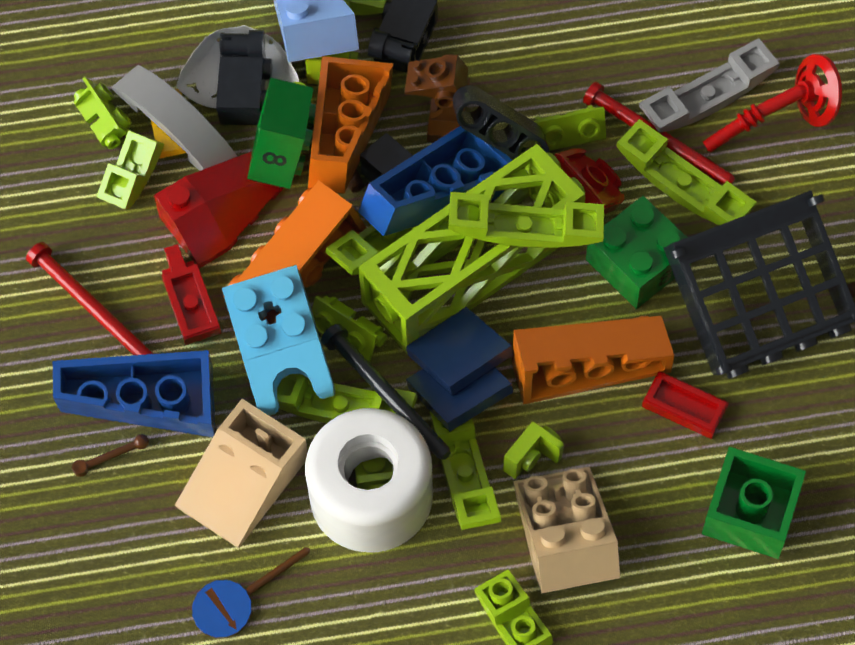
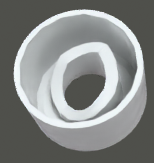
(374, 517)

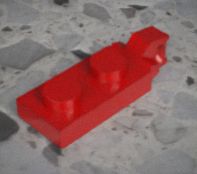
(189, 298)

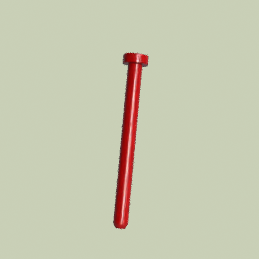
(595, 95)
(41, 256)

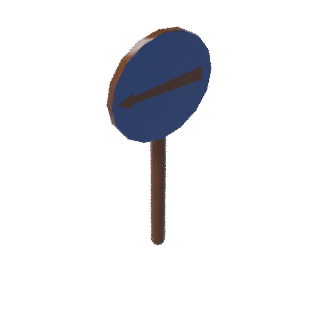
(225, 606)

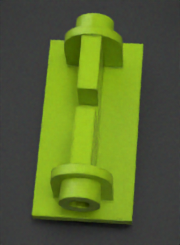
(96, 102)
(573, 127)
(361, 333)

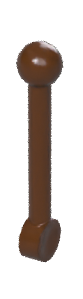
(81, 467)

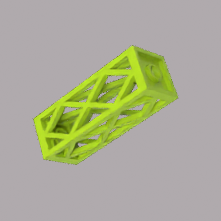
(383, 282)

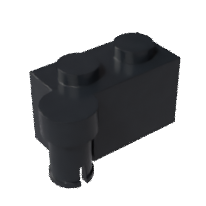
(403, 32)
(242, 77)

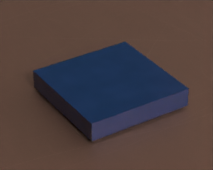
(459, 350)
(463, 405)

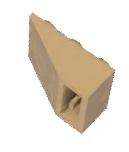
(242, 473)
(567, 530)

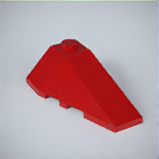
(213, 207)

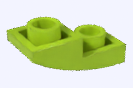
(511, 611)

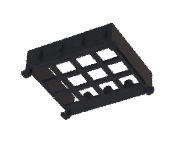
(744, 230)

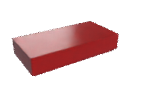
(685, 404)

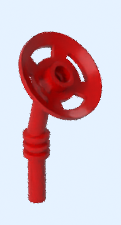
(802, 93)

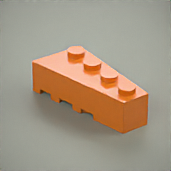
(345, 116)
(303, 238)
(588, 356)

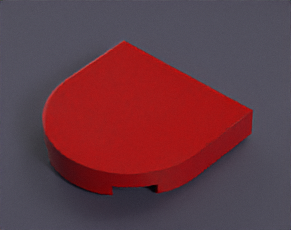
(597, 178)

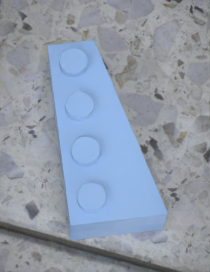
(316, 28)

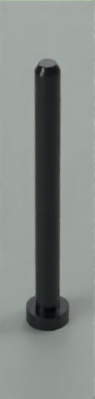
(336, 338)

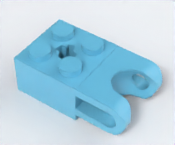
(277, 348)

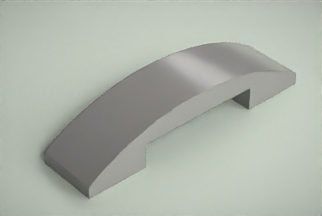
(712, 91)
(174, 116)

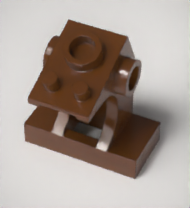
(439, 80)

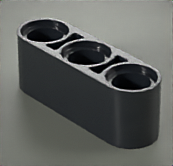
(492, 112)

